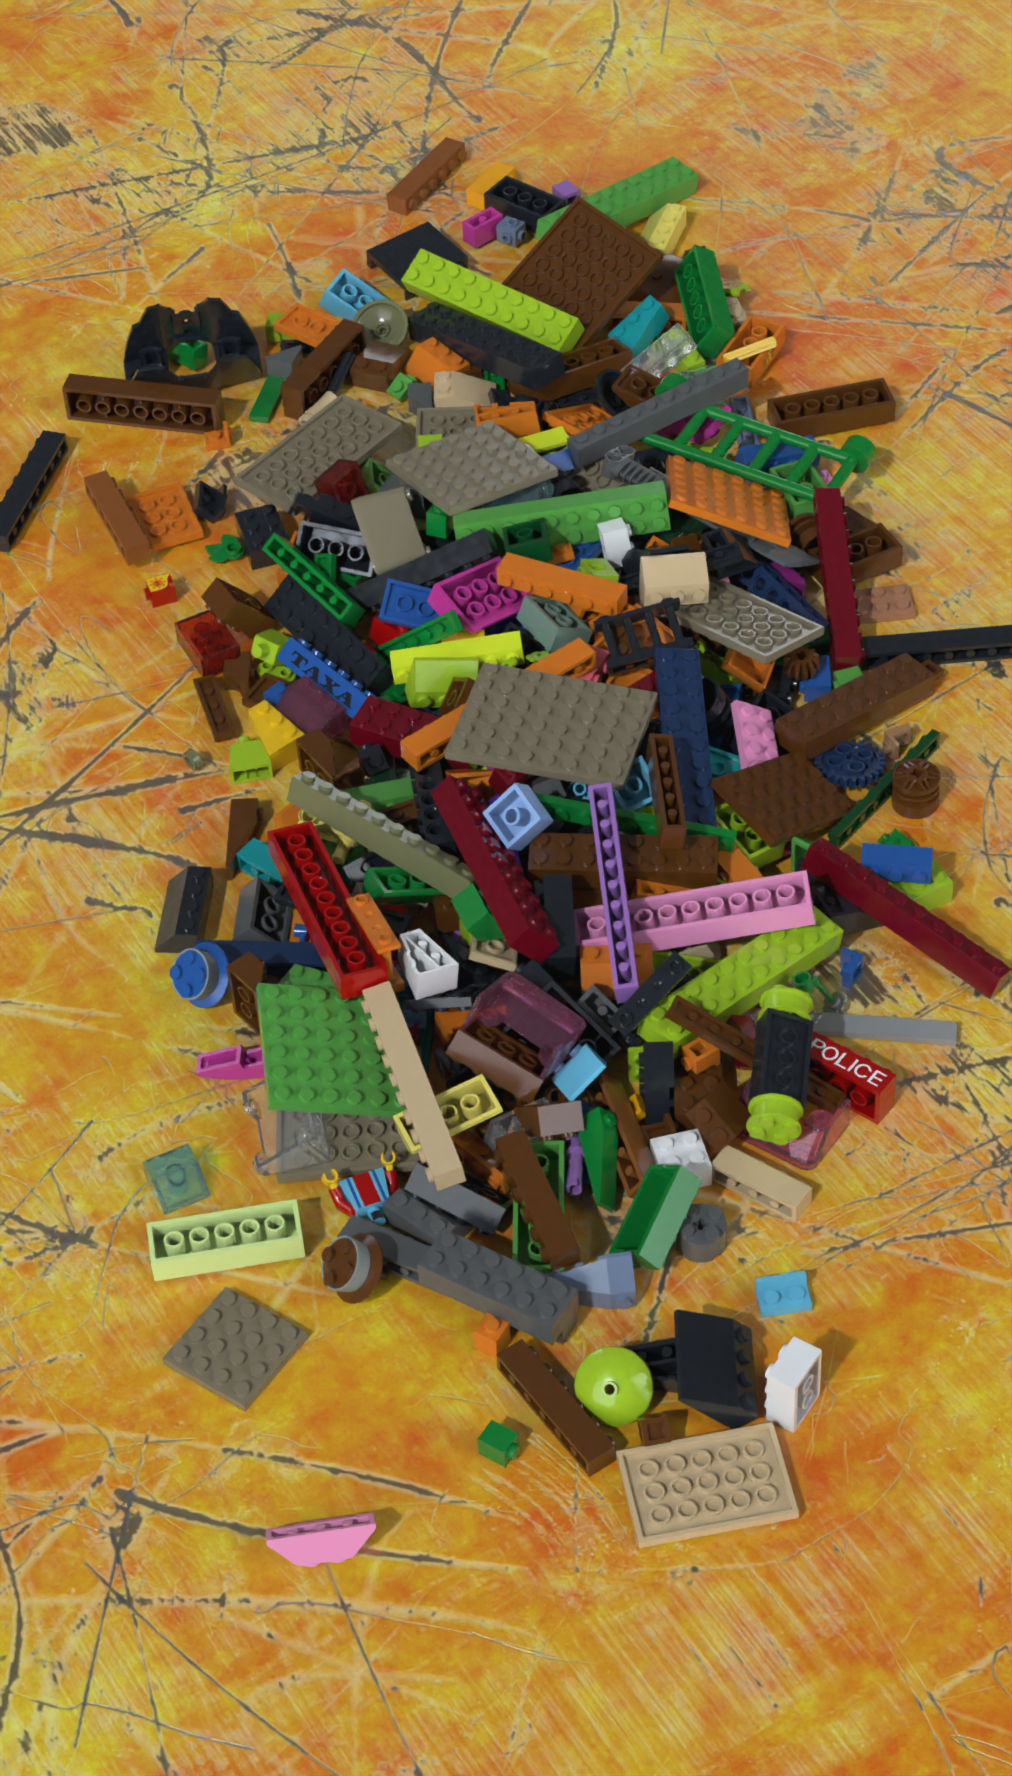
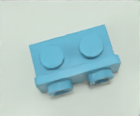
(782, 1294)

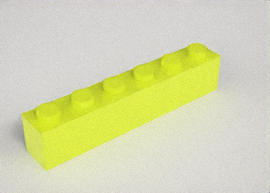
(487, 649)

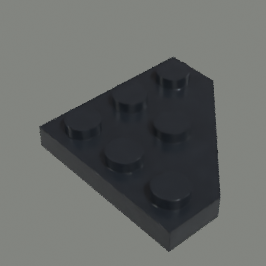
(462, 998)

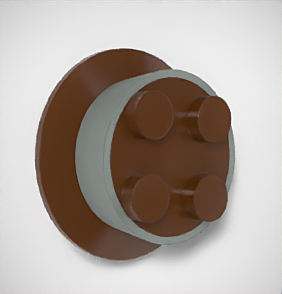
(353, 1266)

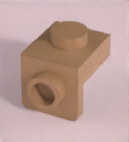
(896, 738)

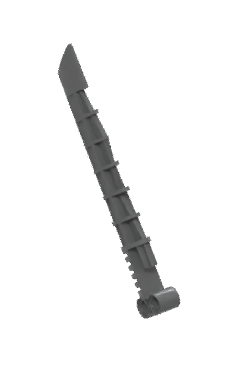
(621, 464)

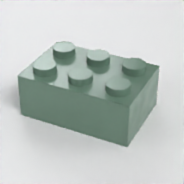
(552, 622)

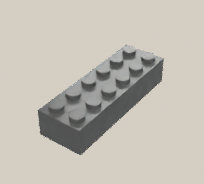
(498, 1286)

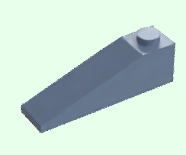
(603, 1283)

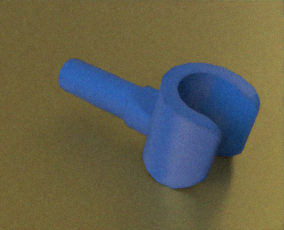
(301, 932)

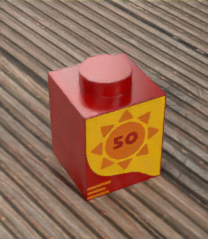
(160, 590)

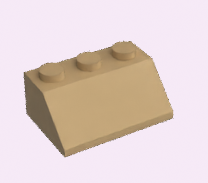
(674, 577)

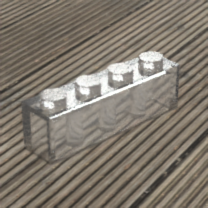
(664, 352)

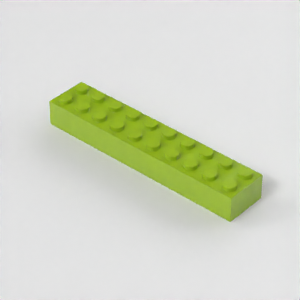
(491, 302)
(742, 977)

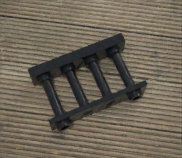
(640, 658)
(665, 980)

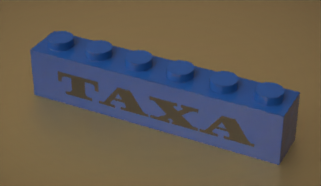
(322, 672)

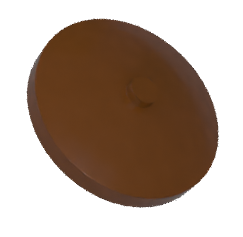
(660, 283)

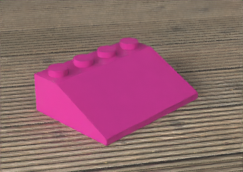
(476, 597)

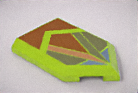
(733, 287)

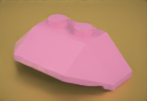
(321, 1539)

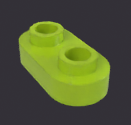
(278, 671)

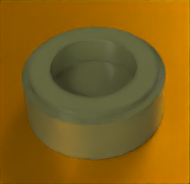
(192, 759)

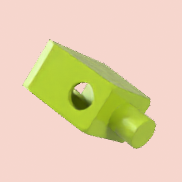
(268, 646)
(249, 761)

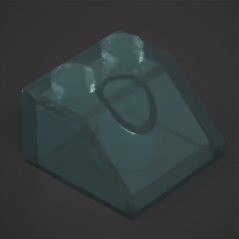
(176, 1179)

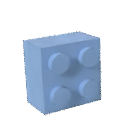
(517, 816)

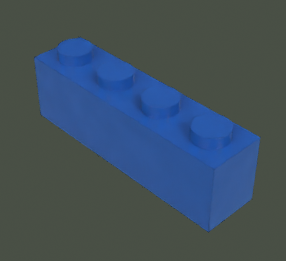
(782, 454)

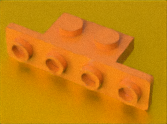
(480, 1159)

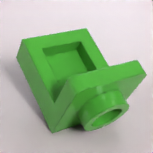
(399, 387)

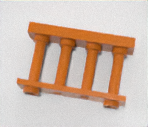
(378, 933)

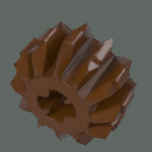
(801, 663)

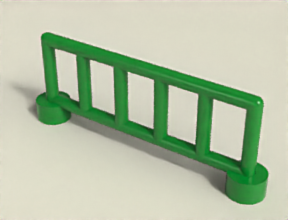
(854, 454)

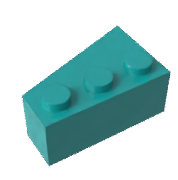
(641, 326)

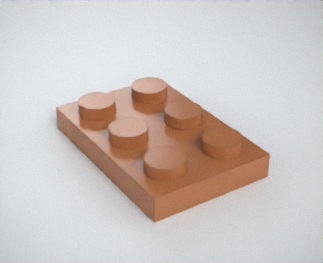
(884, 604)

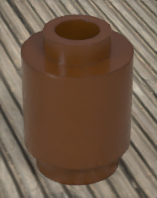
(551, 1093)

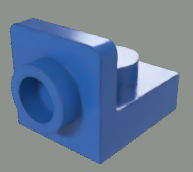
(852, 967)

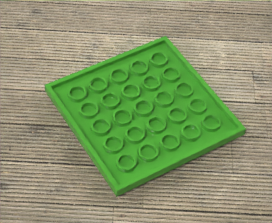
(321, 1053)

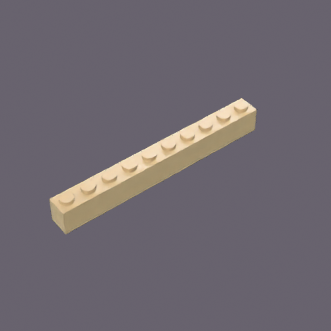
(413, 1086)

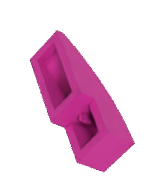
(231, 1064)

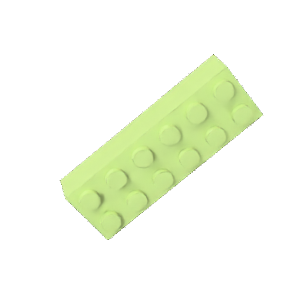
(225, 1240)

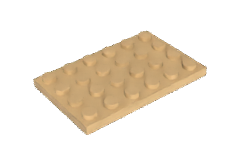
(706, 1485)

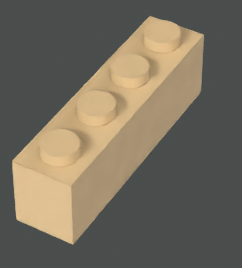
(761, 1183)

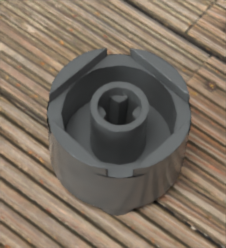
(702, 1233)

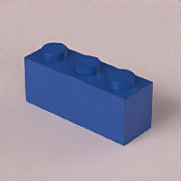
(898, 862)

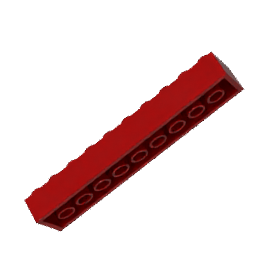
(324, 910)

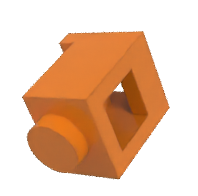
(699, 1055)

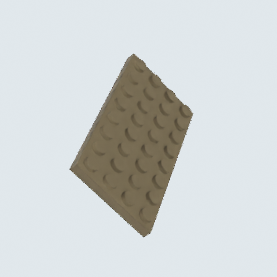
(336, 432)
(746, 622)

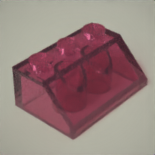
(312, 708)

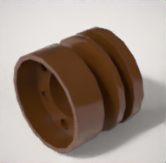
(803, 532)
(915, 788)

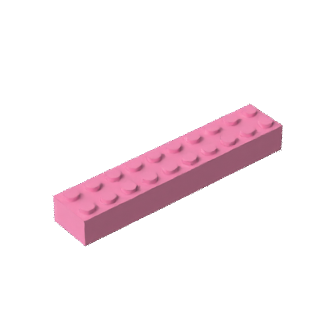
(707, 913)

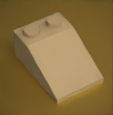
(460, 390)

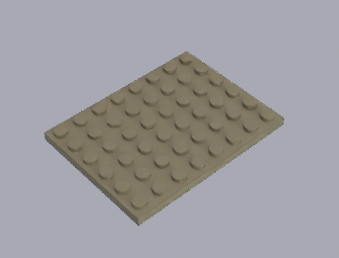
(552, 726)

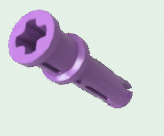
(575, 1159)

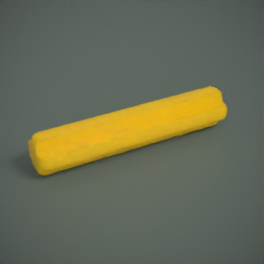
(751, 349)

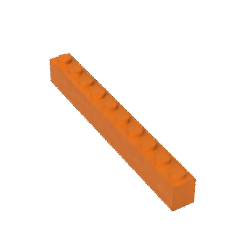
(431, 741)

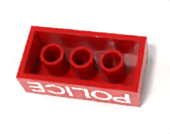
(863, 1081)

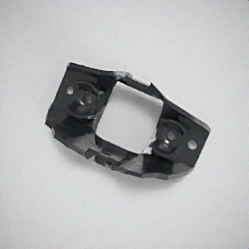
(211, 322)

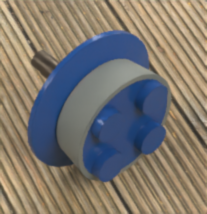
(201, 974)

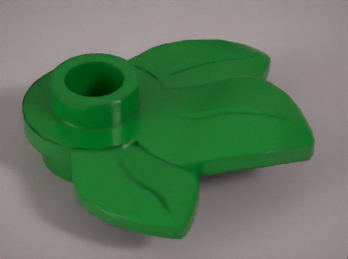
(228, 549)

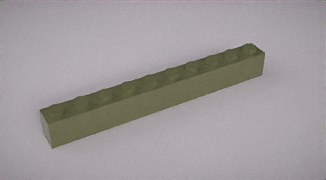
(379, 834)

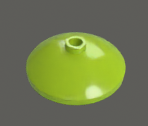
(628, 1376)

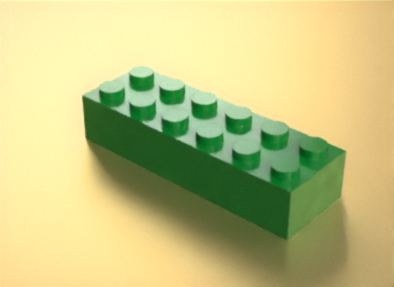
(704, 301)

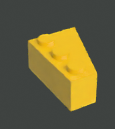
(275, 733)

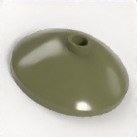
(382, 316)

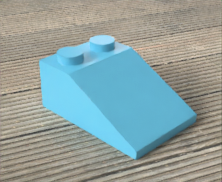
(347, 295)

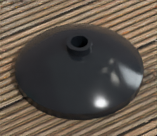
(606, 396)

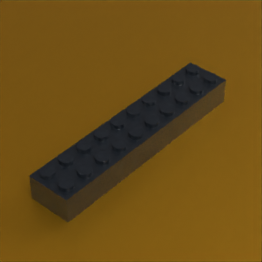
(488, 346)

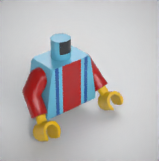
(365, 1192)

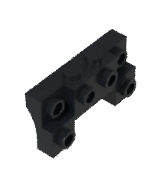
(325, 511)

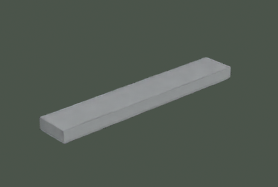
(887, 1028)

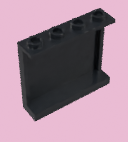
(399, 252)

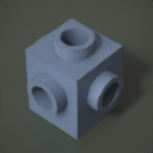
(511, 231)

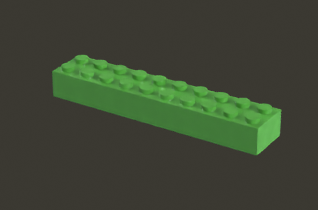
(637, 195)
(575, 516)

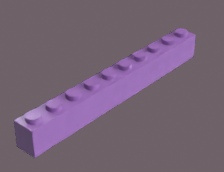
(613, 891)

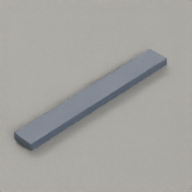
(741, 406)

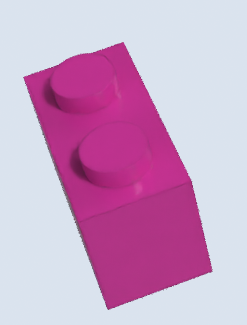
(481, 227)

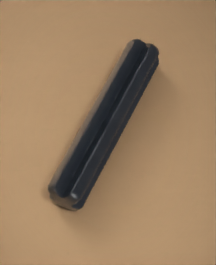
(341, 373)

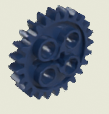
(851, 764)

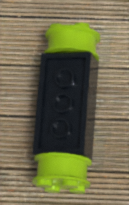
(780, 1065)

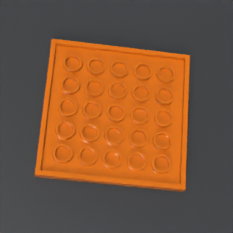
(727, 500)

